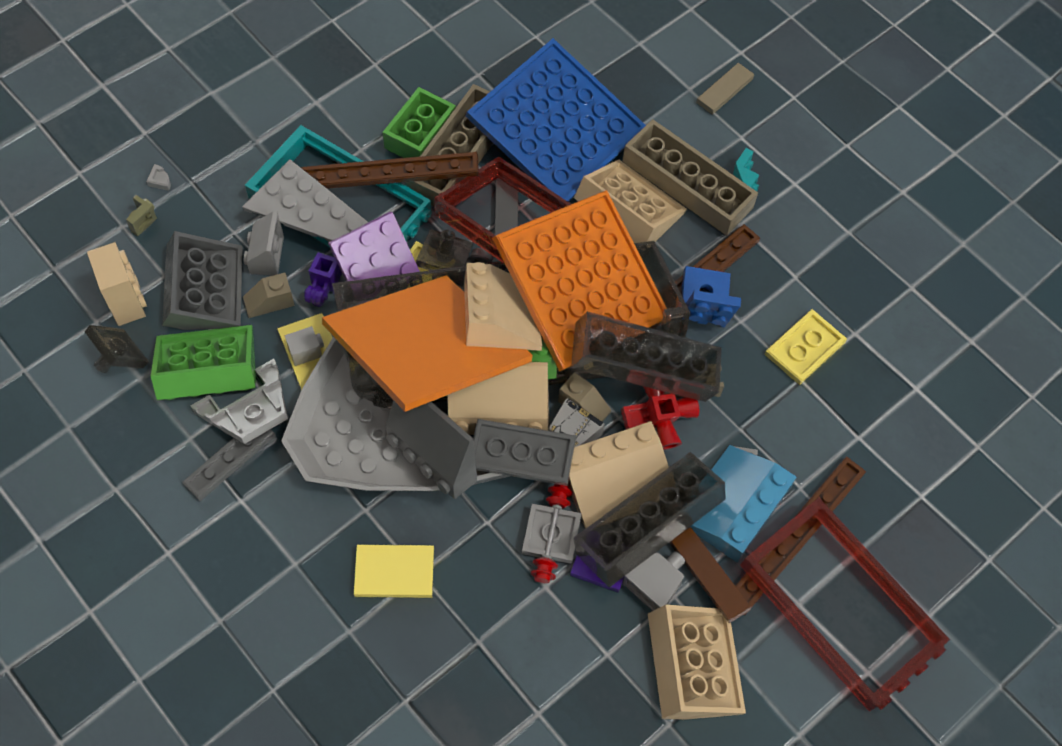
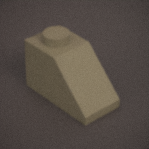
(268, 296)
(585, 396)

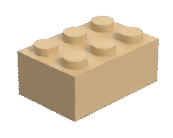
(117, 283)

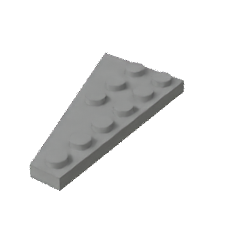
(304, 204)

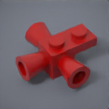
(662, 412)

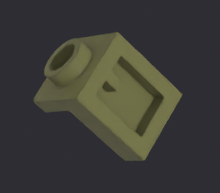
(141, 217)

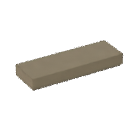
(725, 88)

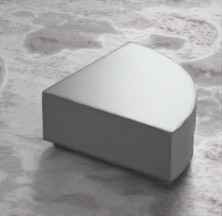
(159, 178)

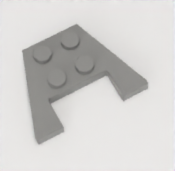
(251, 413)

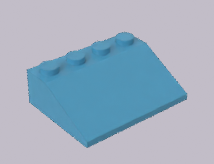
(752, 495)

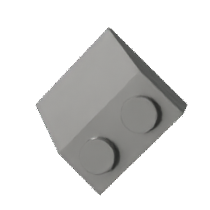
(265, 245)

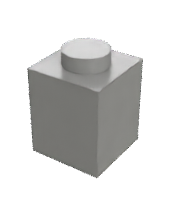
(304, 345)

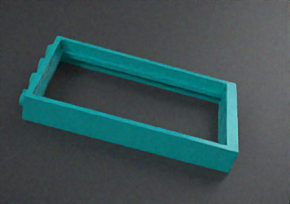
(304, 137)

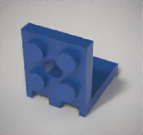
(704, 306)

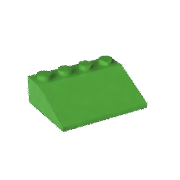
(204, 362)

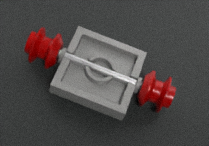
(551, 533)

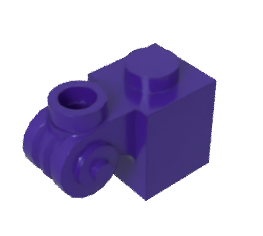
(322, 274)

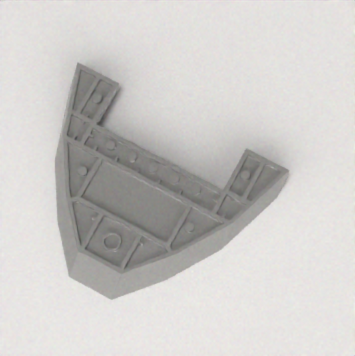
(343, 438)

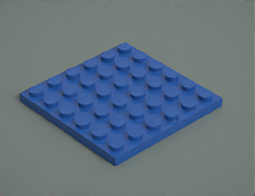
(555, 120)

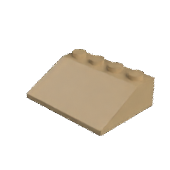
(641, 205)
(497, 311)
(509, 398)
(614, 469)
(695, 663)

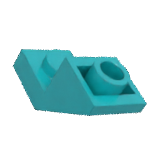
(743, 169)

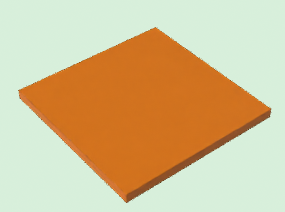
(575, 265)
(418, 343)

